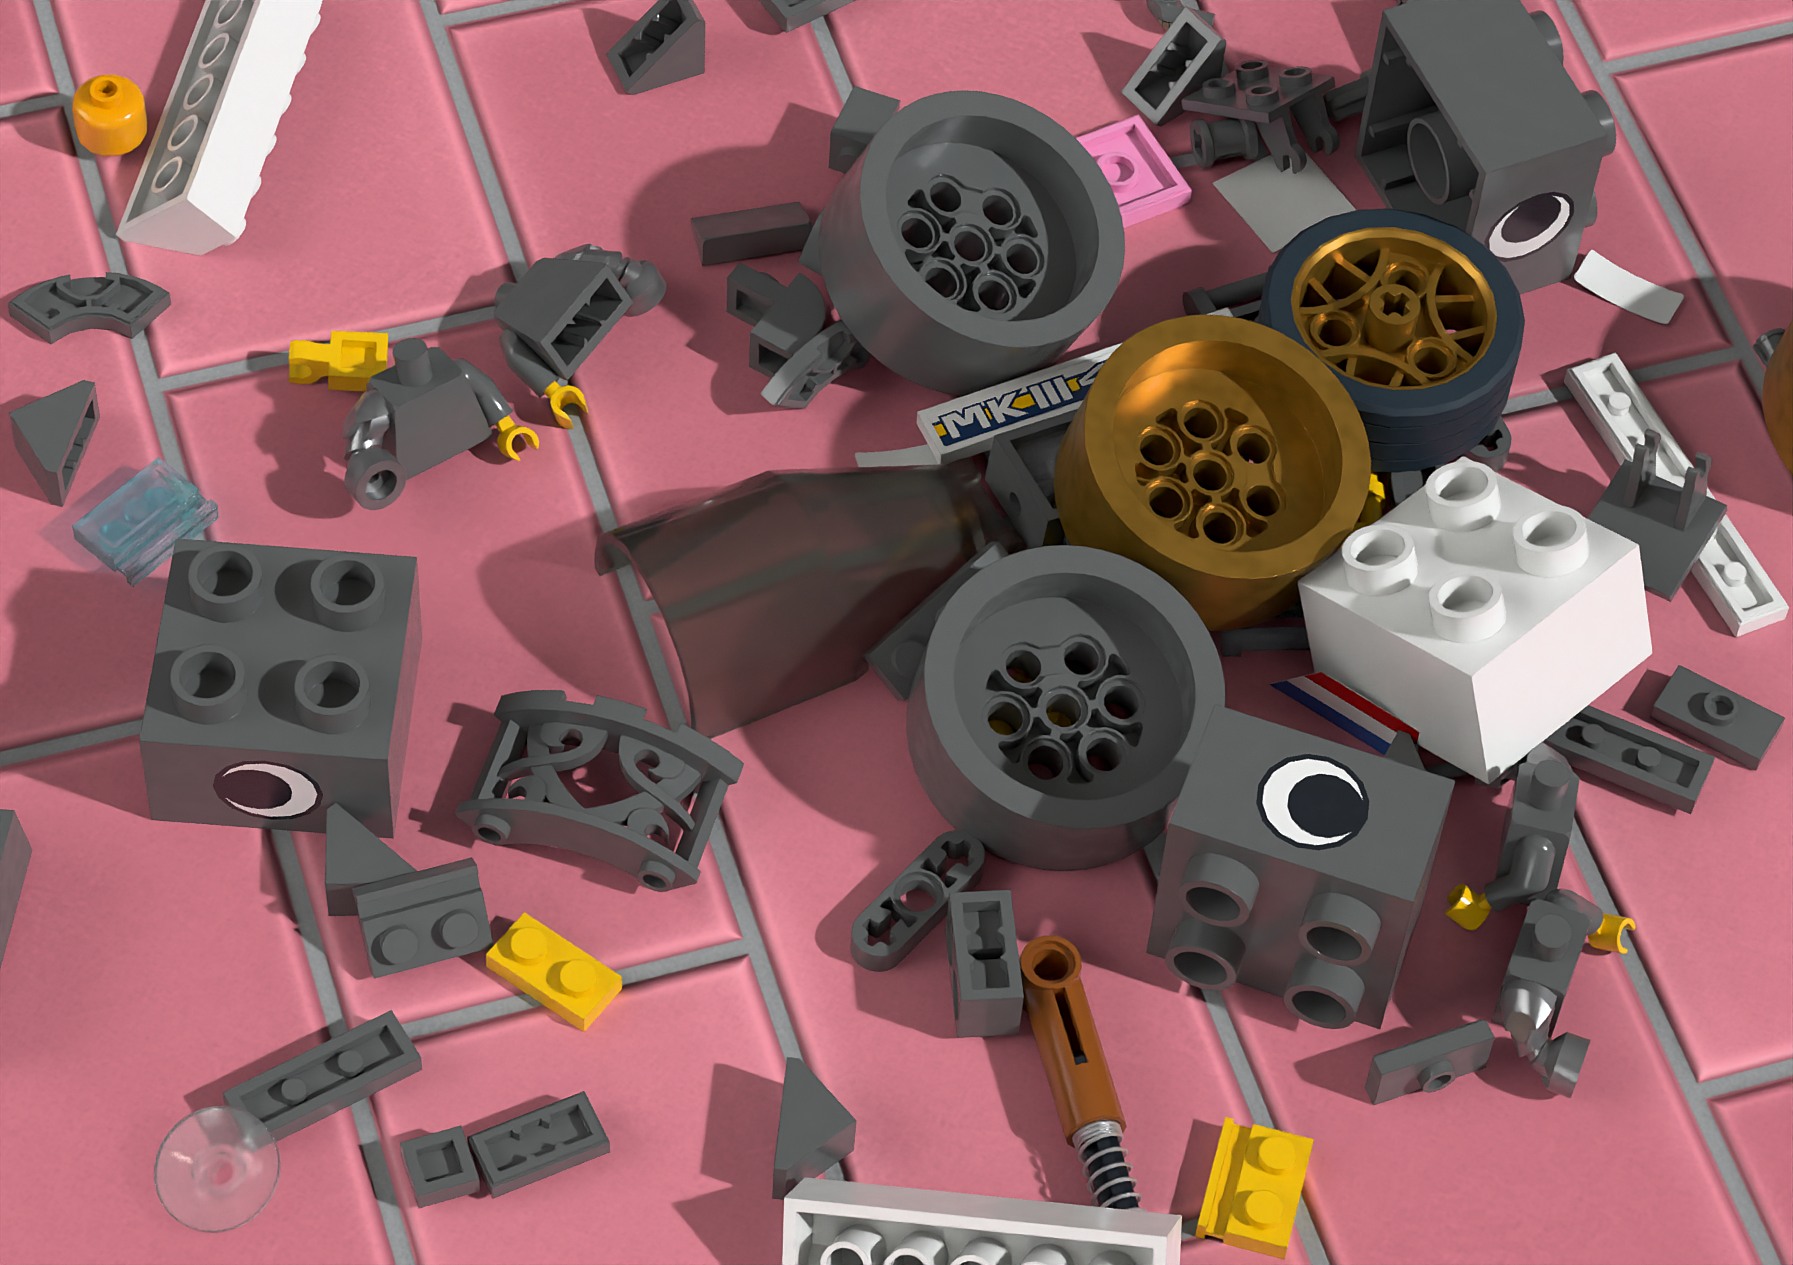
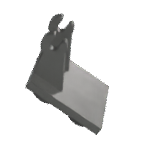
(1265, 97)
(1661, 517)

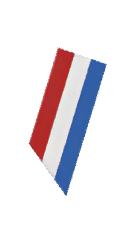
(1346, 709)

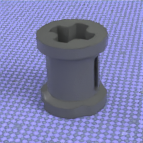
(1222, 140)

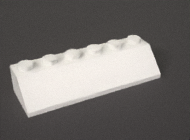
(219, 124)
(912, 1226)

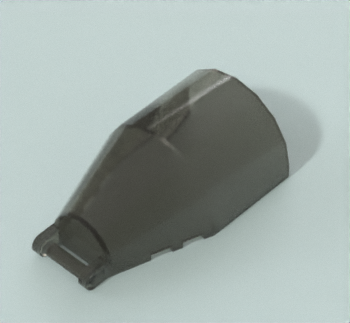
(799, 575)

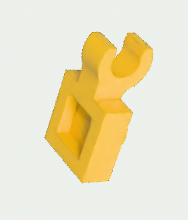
(346, 361)

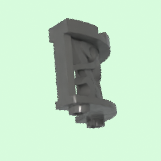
(555, 819)

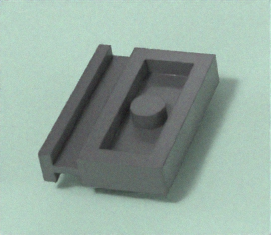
(423, 917)

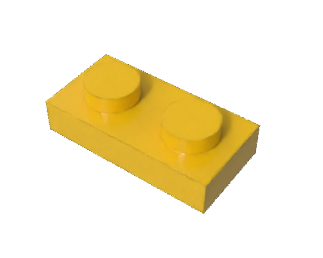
(554, 971)

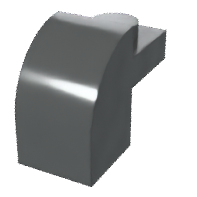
(780, 315)

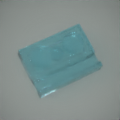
(141, 520)

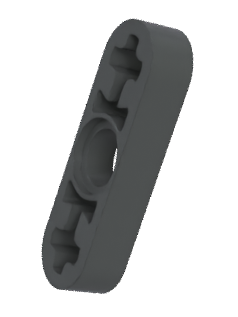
(911, 925)

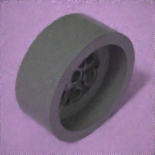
(1006, 198)
(1140, 653)

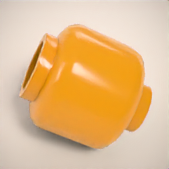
(109, 115)

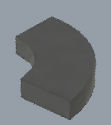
(80, 304)
(815, 366)

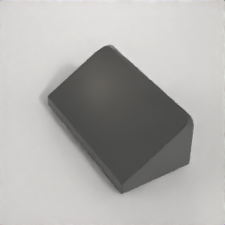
(751, 233)

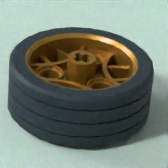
(1387, 339)

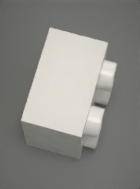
(1479, 615)

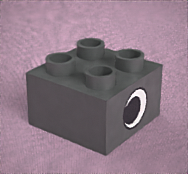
(1485, 131)
(281, 687)
(1296, 869)

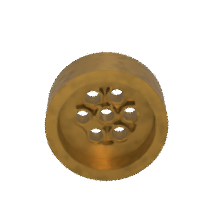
(1244, 396)

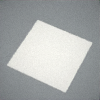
(1280, 202)

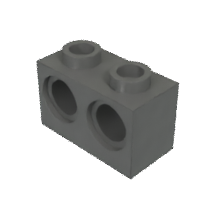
(984, 963)

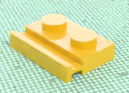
(1254, 1188)

